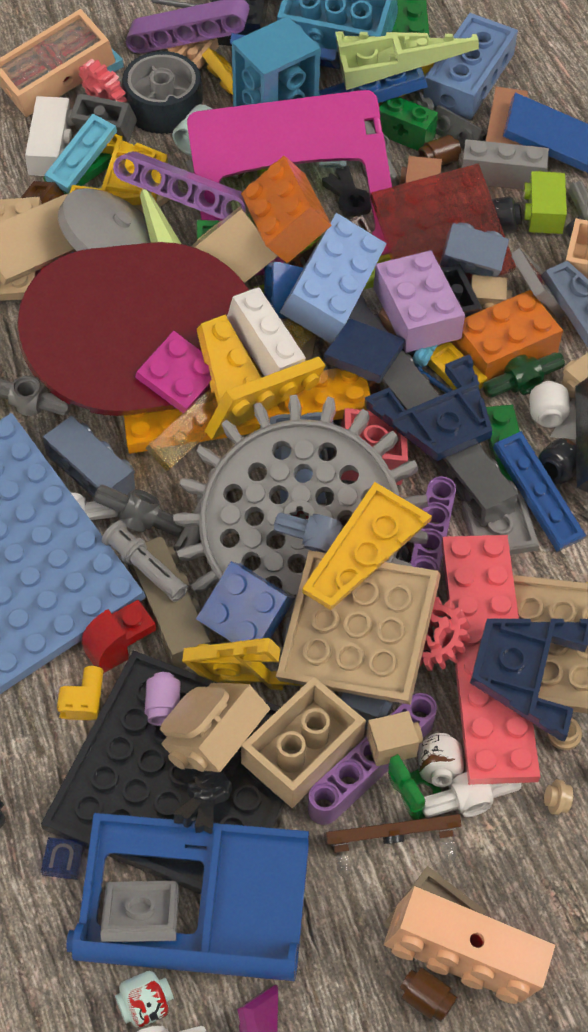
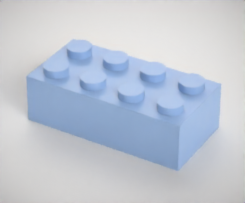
(333, 278)

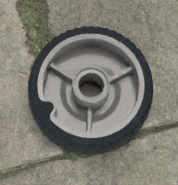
(162, 90)

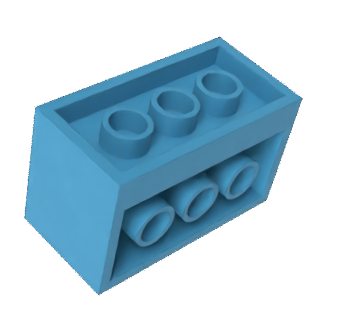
(325, 17)
(275, 64)

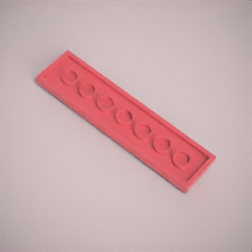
(495, 738)

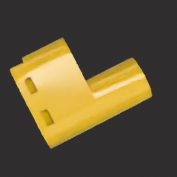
(84, 700)

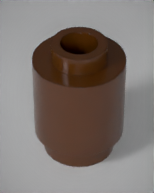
(442, 148)
(427, 994)

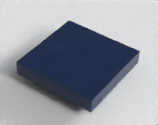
(364, 350)

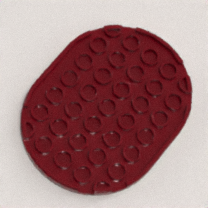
(108, 309)

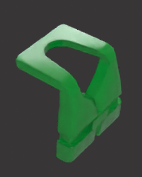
(406, 785)

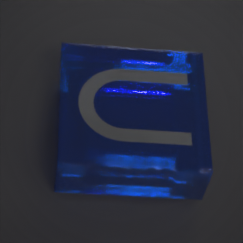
(62, 858)

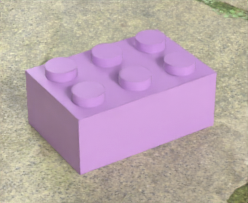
(419, 301)

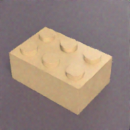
(302, 741)

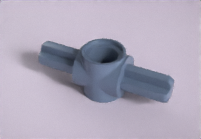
(317, 532)

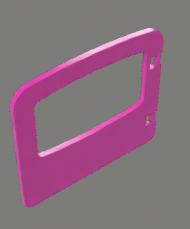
(302, 129)

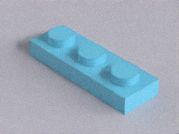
(81, 152)

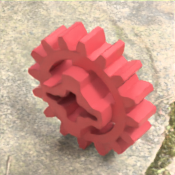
(100, 81)
(447, 637)

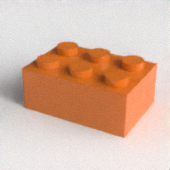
(285, 209)
(509, 330)

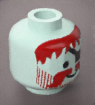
(144, 999)

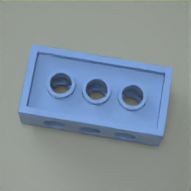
(467, 92)

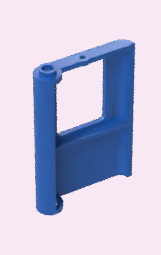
(246, 904)

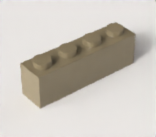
(174, 620)

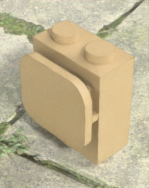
(237, 245)
(211, 725)

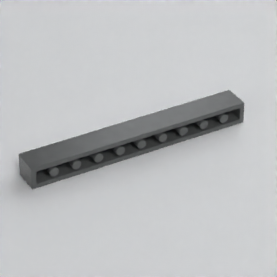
(471, 470)

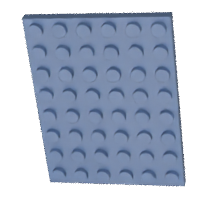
(50, 562)

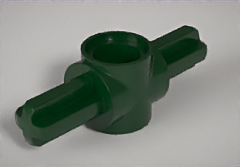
(523, 374)

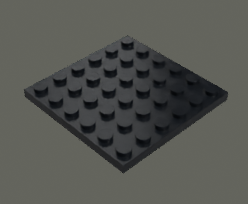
(129, 774)

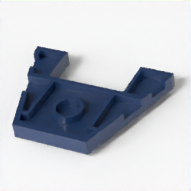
(443, 423)
(513, 665)

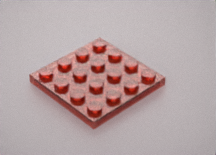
(421, 212)

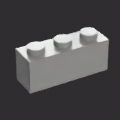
(505, 163)

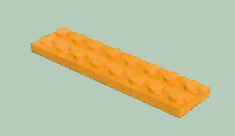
(345, 387)

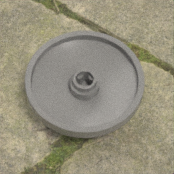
(100, 220)

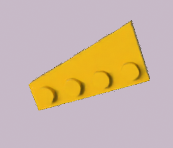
(270, 390)
(367, 540)

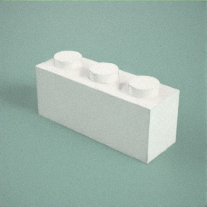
(48, 133)
(263, 332)

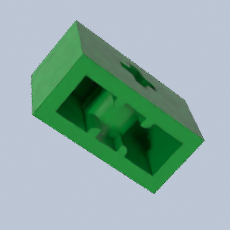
(407, 122)

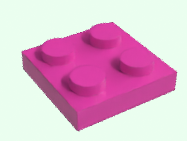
(176, 372)

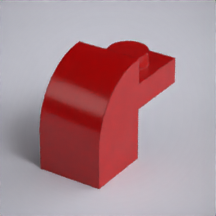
(110, 634)

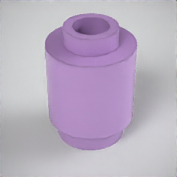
(161, 697)

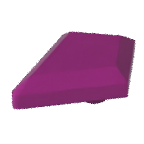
(260, 1012)

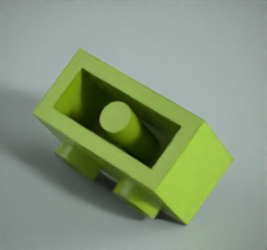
(546, 202)

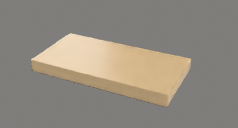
(31, 241)

